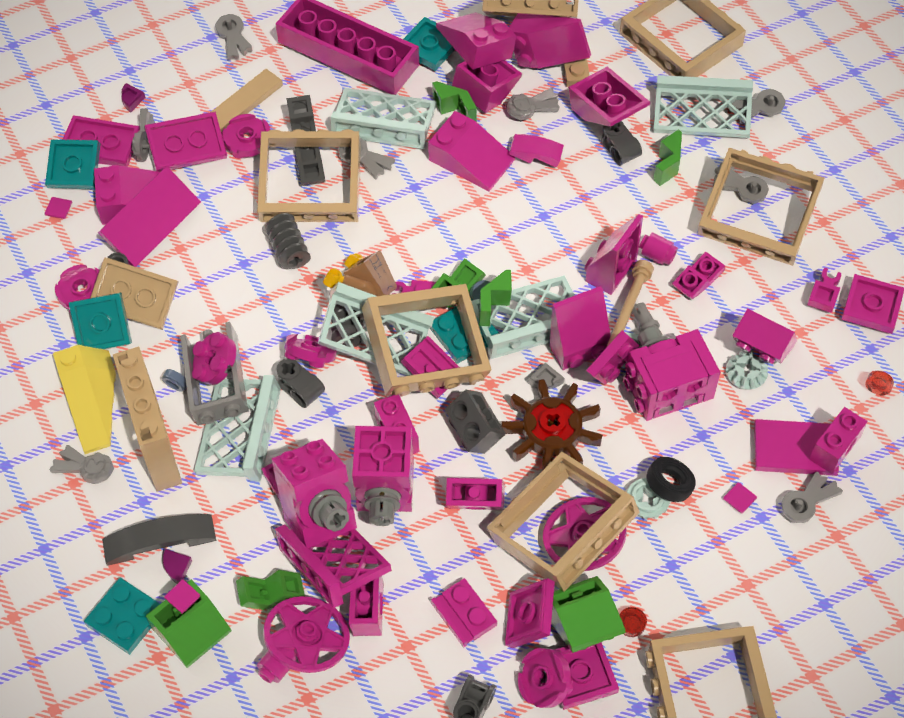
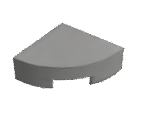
(546, 372)

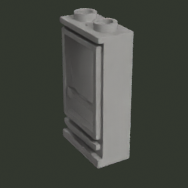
(221, 408)

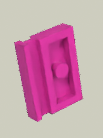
(428, 358)
(464, 612)

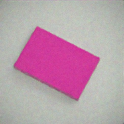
(113, 136)
(185, 141)
(787, 446)

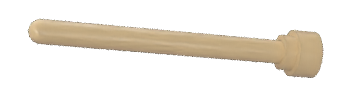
(641, 273)

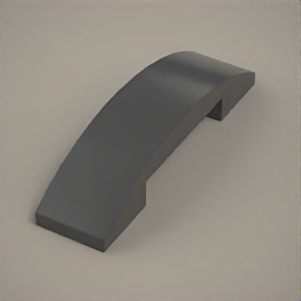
(308, 158)
(158, 534)

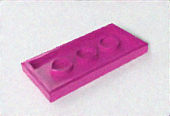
(149, 216)

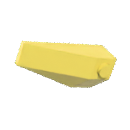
(89, 389)

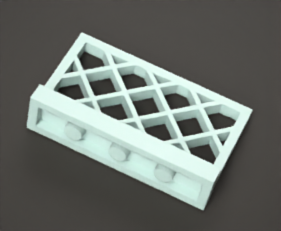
(708, 88)
(383, 128)
(354, 299)
(535, 332)
(259, 432)

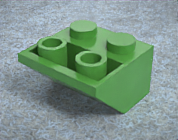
(586, 614)
(192, 632)

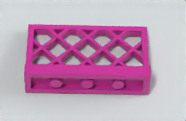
(326, 578)

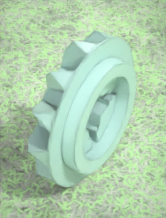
(754, 378)
(659, 504)

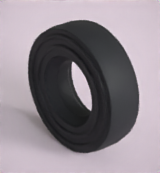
(665, 489)

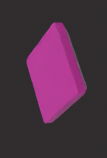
(58, 207)
(740, 498)
(182, 596)

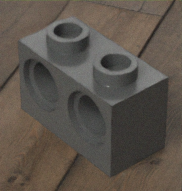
(472, 415)

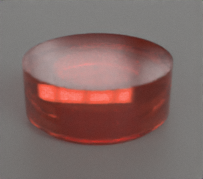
(879, 383)
(633, 621)

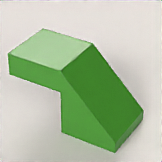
(452, 98)
(670, 154)
(464, 274)
(494, 293)
(268, 593)

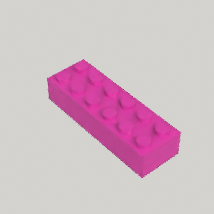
(348, 44)

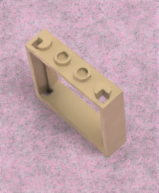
(535, 7)
(665, 57)
(310, 211)
(747, 240)
(419, 300)
(147, 419)
(594, 540)
(751, 654)

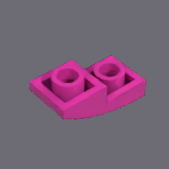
(530, 147)
(699, 276)

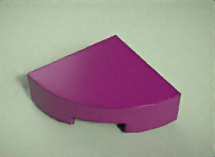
(131, 97)
(176, 565)

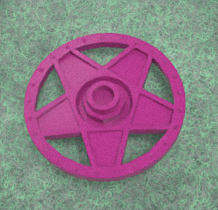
(577, 524)
(306, 634)

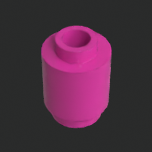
(658, 248)
(271, 670)

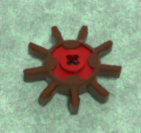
(552, 425)

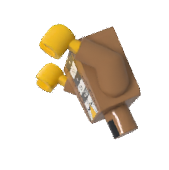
(366, 274)

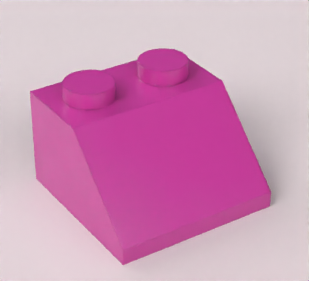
(487, 84)
(764, 336)

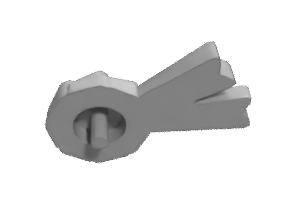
(231, 27)
(768, 102)
(523, 107)
(140, 143)
(369, 160)
(750, 189)
(93, 468)
(801, 505)

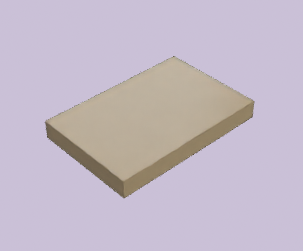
(144, 293)

